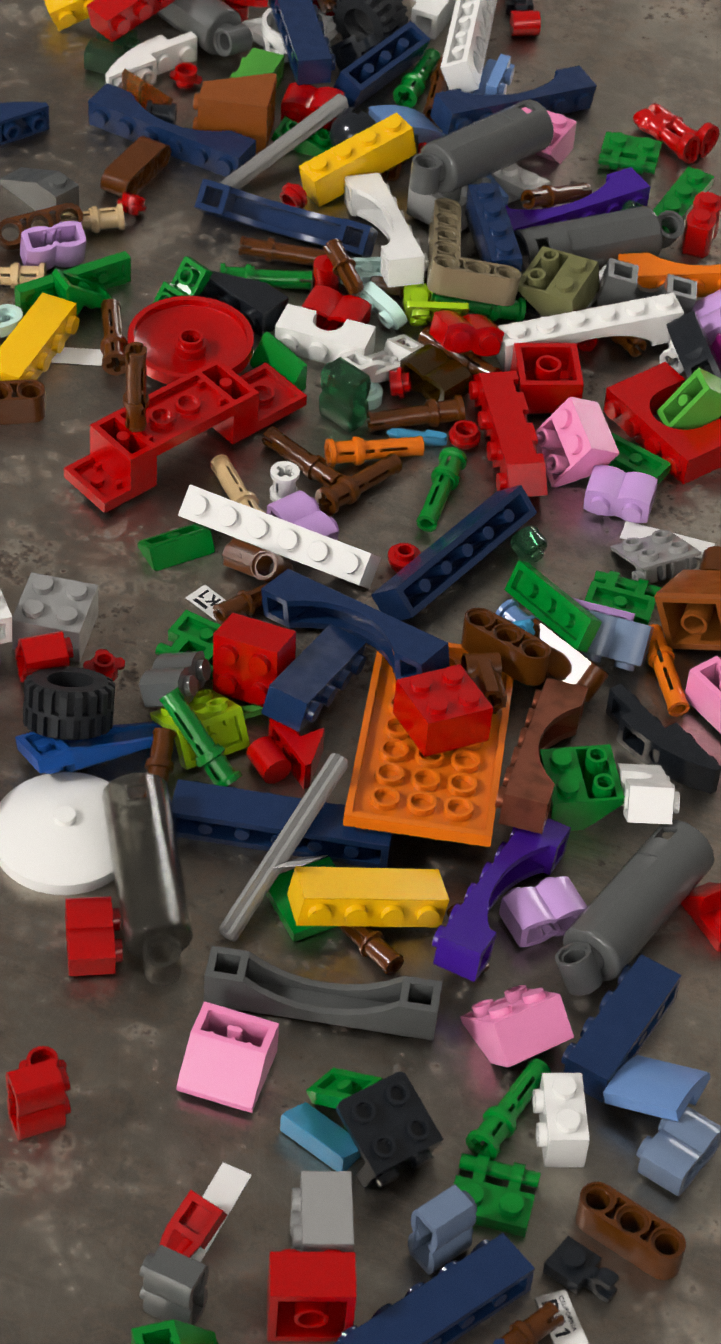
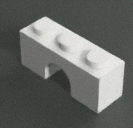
(301, 335)
(648, 794)

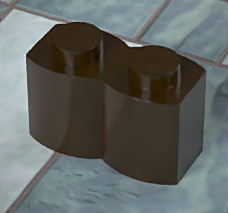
(436, 374)

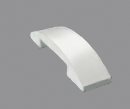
(381, 363)

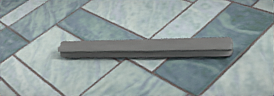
(286, 142)
(283, 847)

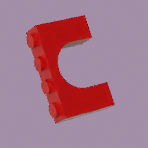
(633, 408)

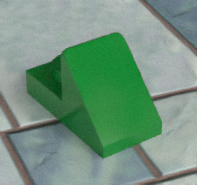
(79, 290)
(338, 1085)

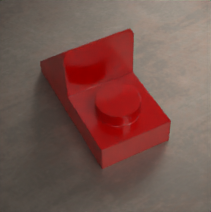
(302, 751)
(704, 908)

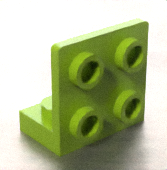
(421, 309)
(220, 718)

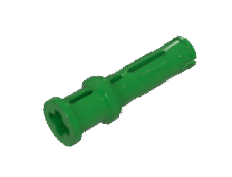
(417, 79)
(275, 278)
(512, 313)
(444, 479)
(209, 754)
(490, 1129)

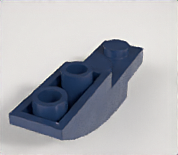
(22, 120)

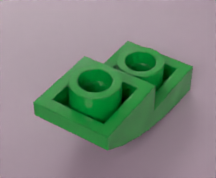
(312, 146)
(188, 280)

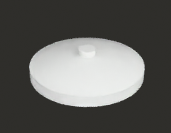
(56, 834)

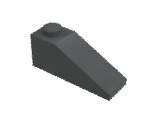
(41, 187)

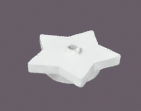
(267, 34)

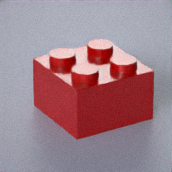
(547, 374)
(250, 657)
(442, 710)
(310, 1295)

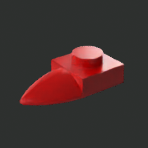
(192, 1225)

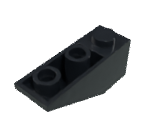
(254, 299)

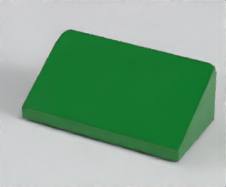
(281, 359)
(177, 546)

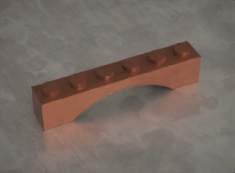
(526, 786)

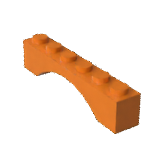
(654, 270)

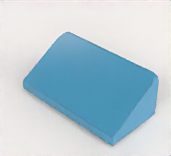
(320, 1136)

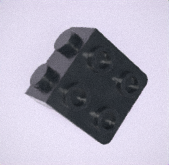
(389, 1129)

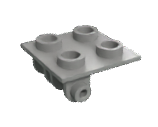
(657, 555)

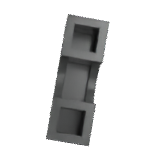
(621, 285)

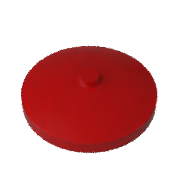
(190, 333)

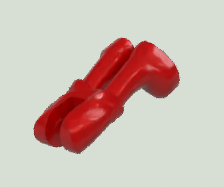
(673, 132)

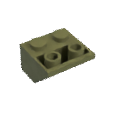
(559, 282)

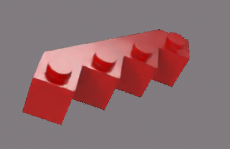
(512, 438)

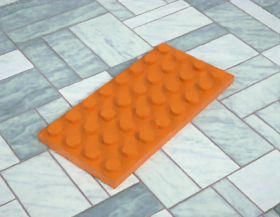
(420, 796)

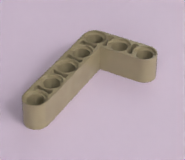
(460, 276)

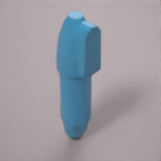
(430, 437)

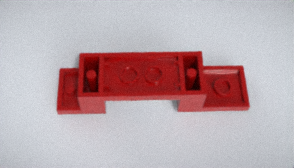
(213, 396)

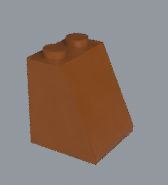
(238, 106)
(691, 610)

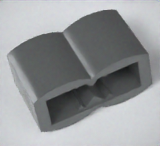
(174, 670)
(173, 1286)

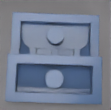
(423, 128)
(655, 1087)

